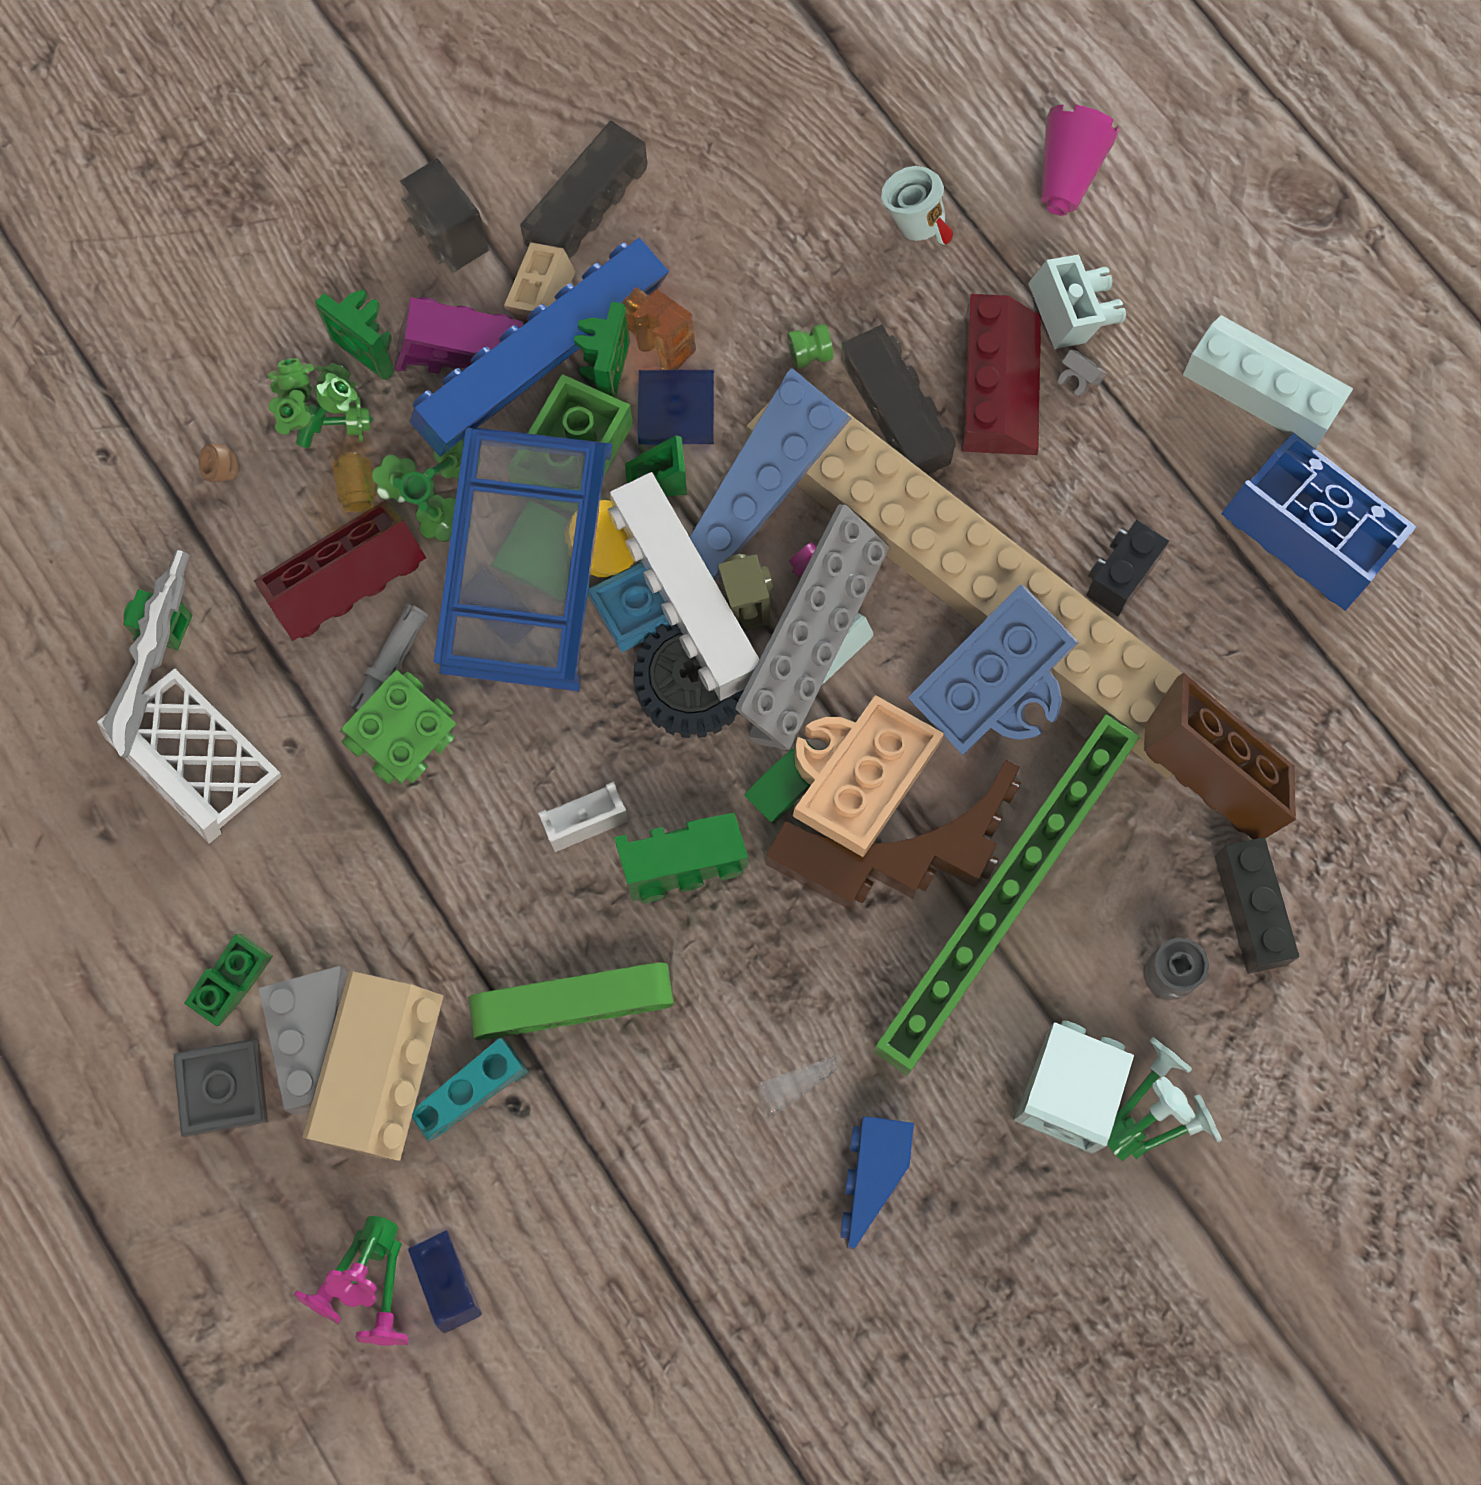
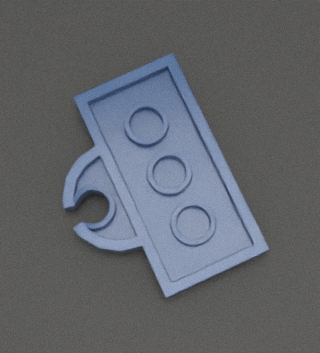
(998, 674)

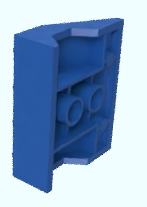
(1318, 521)

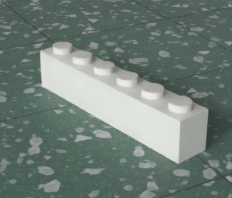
(684, 584)

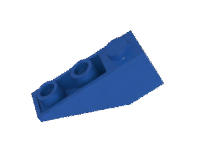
(881, 1162)

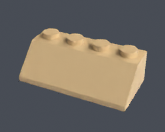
(373, 1066)

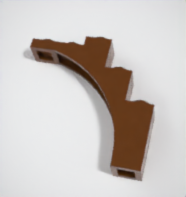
(902, 865)

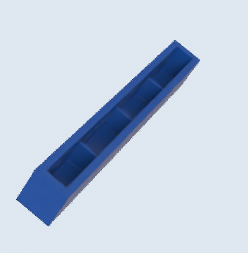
(532, 350)

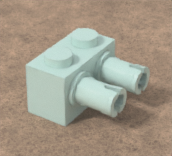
(1069, 303)

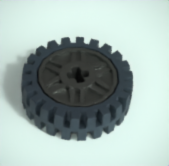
(670, 696)

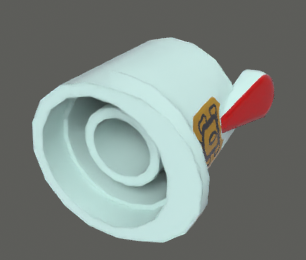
(916, 204)

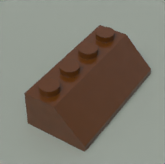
(1221, 760)

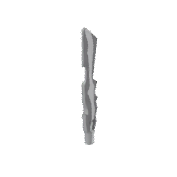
(148, 651)

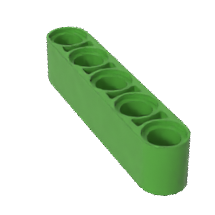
(570, 1001)

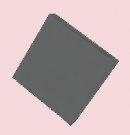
(220, 1088)

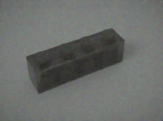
(586, 190)
(896, 400)

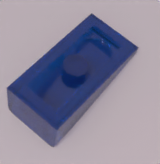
(444, 1282)

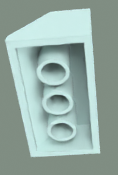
(1266, 381)

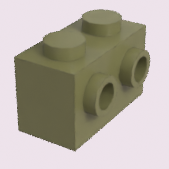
(746, 590)

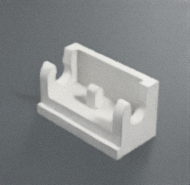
(584, 817)

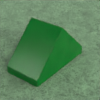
(665, 463)

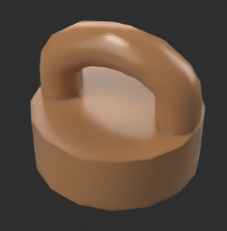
(217, 463)

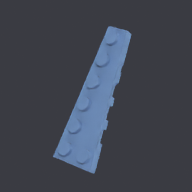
(774, 459)

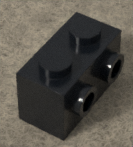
(1127, 567)

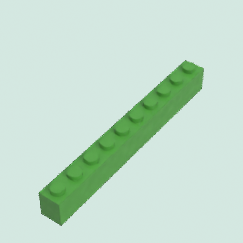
(1005, 896)

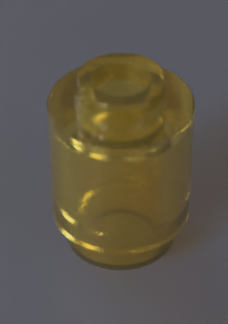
(354, 482)

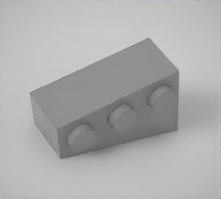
(299, 1028)

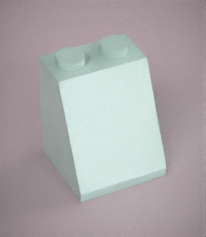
(1075, 1087)

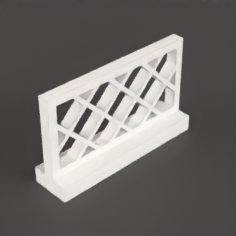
(171, 784)

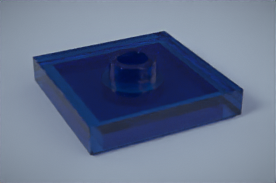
(676, 405)

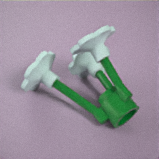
(1128, 1135)

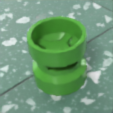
(807, 346)

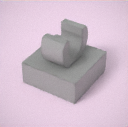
(1083, 369)

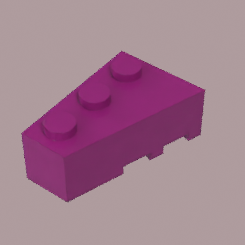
(446, 334)

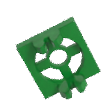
(356, 330)
(605, 349)

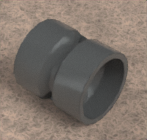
(1176, 968)

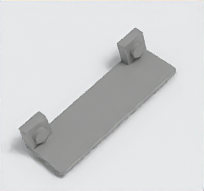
(811, 629)

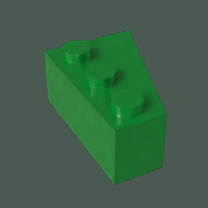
(682, 857)

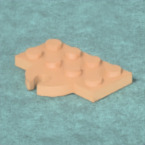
(861, 771)

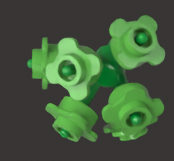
(332, 393)

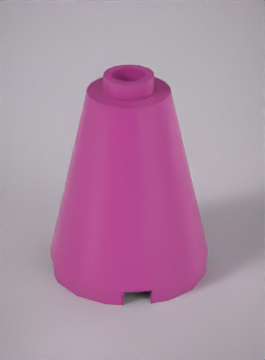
(1073, 155)

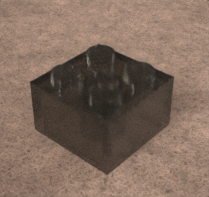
(443, 216)

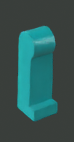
(469, 1089)

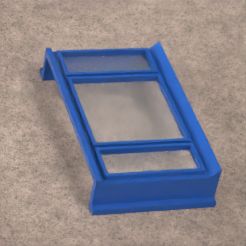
(520, 558)

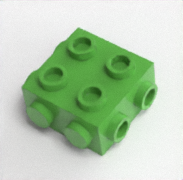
(399, 729)

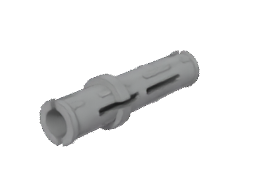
(391, 654)

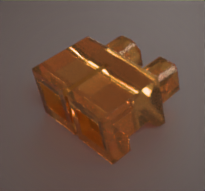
(661, 326)

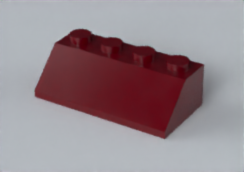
(1001, 376)
(340, 570)

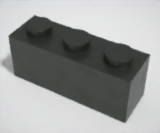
(1256, 905)

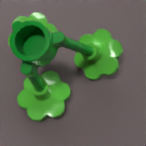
(399, 481)

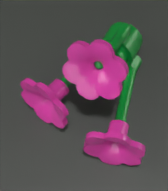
(352, 1288)

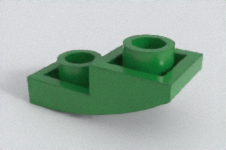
(778, 788)
(229, 980)

